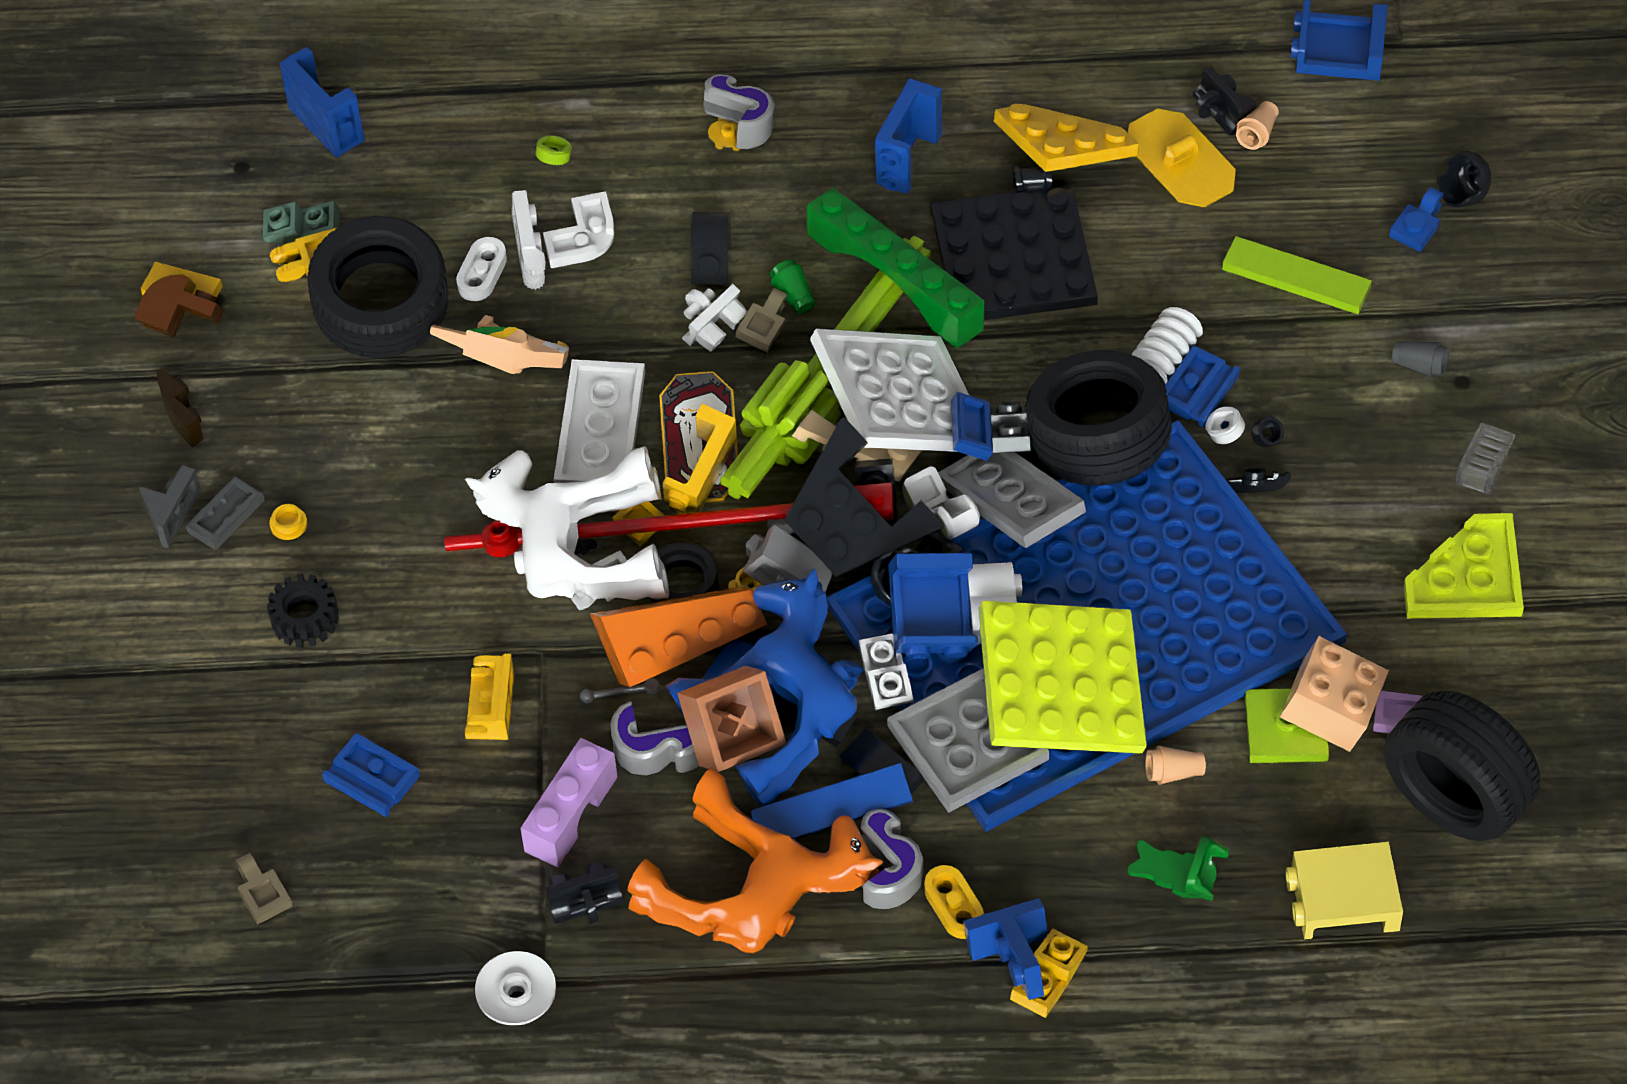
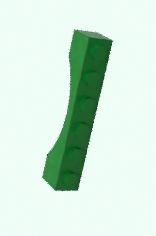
(943, 301)

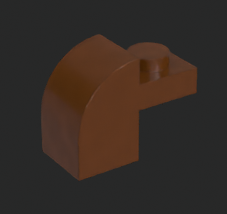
(169, 299)

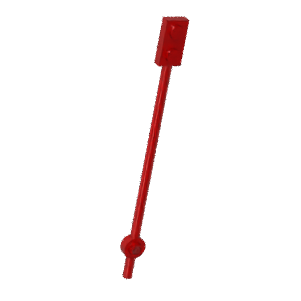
(503, 540)

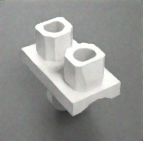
(703, 327)

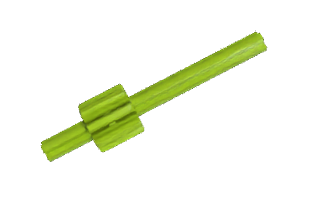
(796, 390)

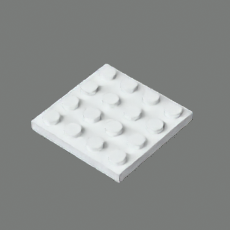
(892, 386)

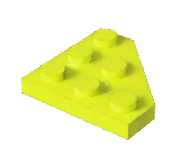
(1469, 574)

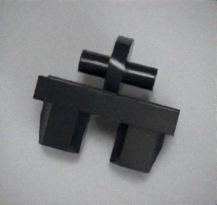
(1218, 99)
(584, 894)

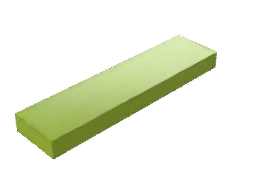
(1297, 275)

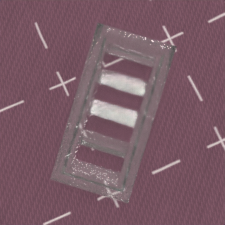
(1477, 477)

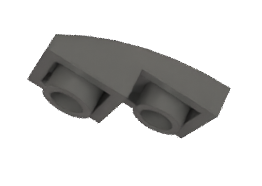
(1009, 427)

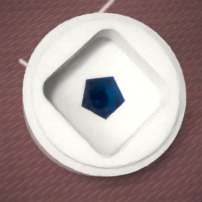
(1225, 425)

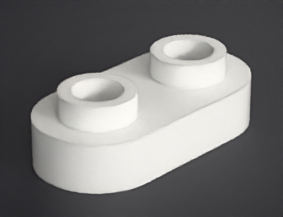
(478, 271)

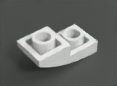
(885, 672)

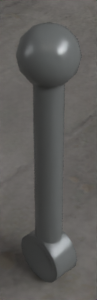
(650, 686)

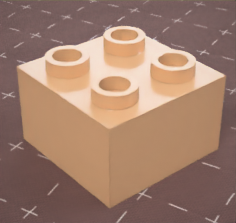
(1334, 693)

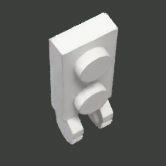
(528, 242)

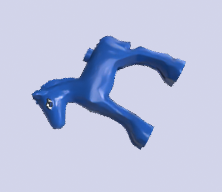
(796, 675)

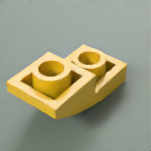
(1058, 962)

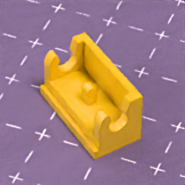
(490, 698)

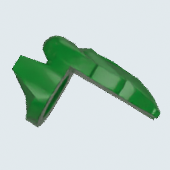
(1185, 874)

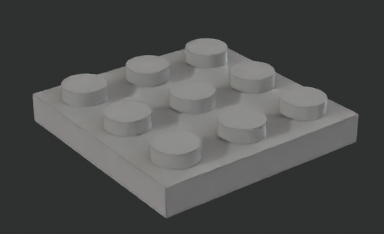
(952, 743)

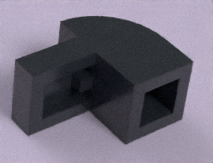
(710, 247)

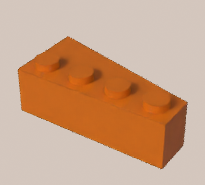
(673, 631)

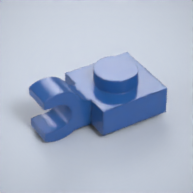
(1418, 225)

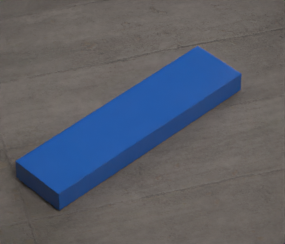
(820, 808)

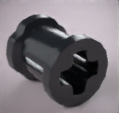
(1030, 178)

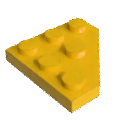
(1062, 139)

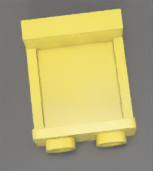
(1344, 887)

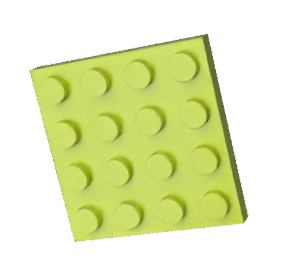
(1061, 677)

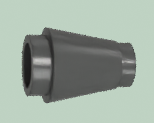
(1422, 357)

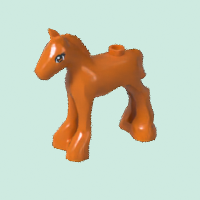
(774, 881)

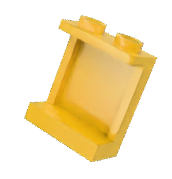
(721, 435)

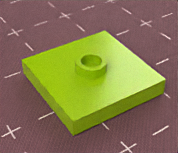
(1274, 738)

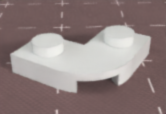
(587, 239)

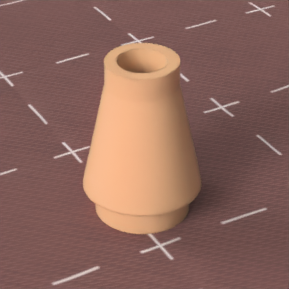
(1256, 127)
(1172, 764)

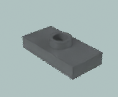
(225, 513)

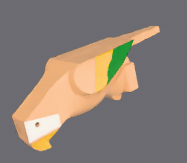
(504, 346)

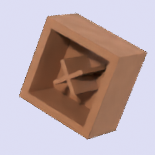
(732, 718)

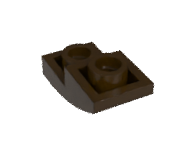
(176, 402)

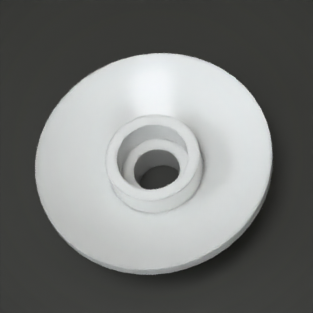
(513, 973)

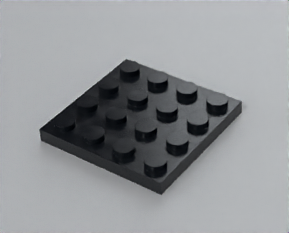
(1017, 250)

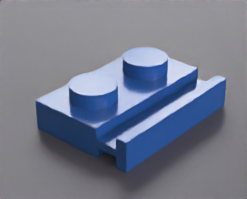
(1199, 385)
(371, 774)

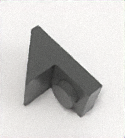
(170, 509)

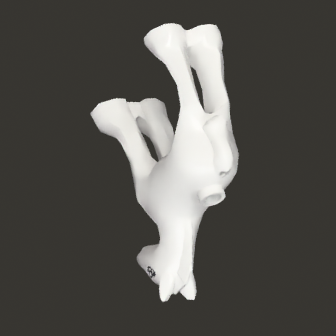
(551, 530)

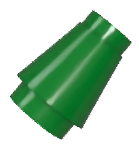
(791, 280)

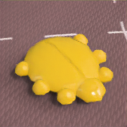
(723, 134)

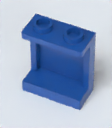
(1339, 43)
(913, 116)
(331, 119)
(931, 604)

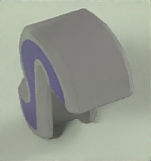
(744, 105)
(650, 750)
(900, 860)

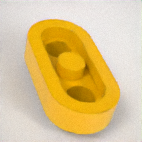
(953, 905)

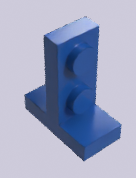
(1009, 935)

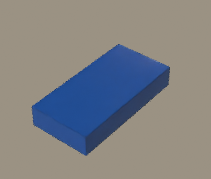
(971, 426)

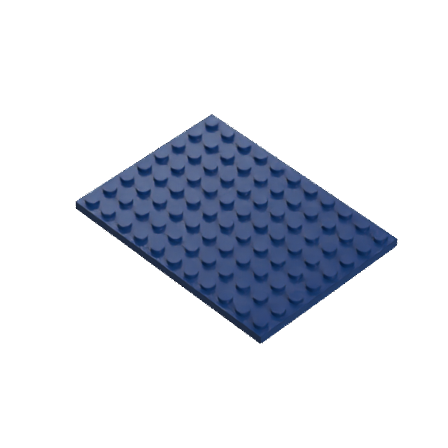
(1204, 590)

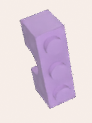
(555, 818)

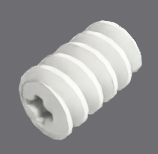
(1169, 340)

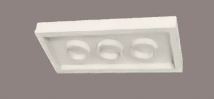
(598, 419)

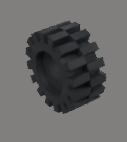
(304, 628)

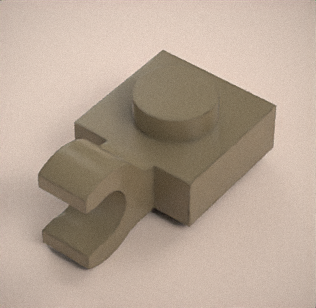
(763, 323)
(261, 892)

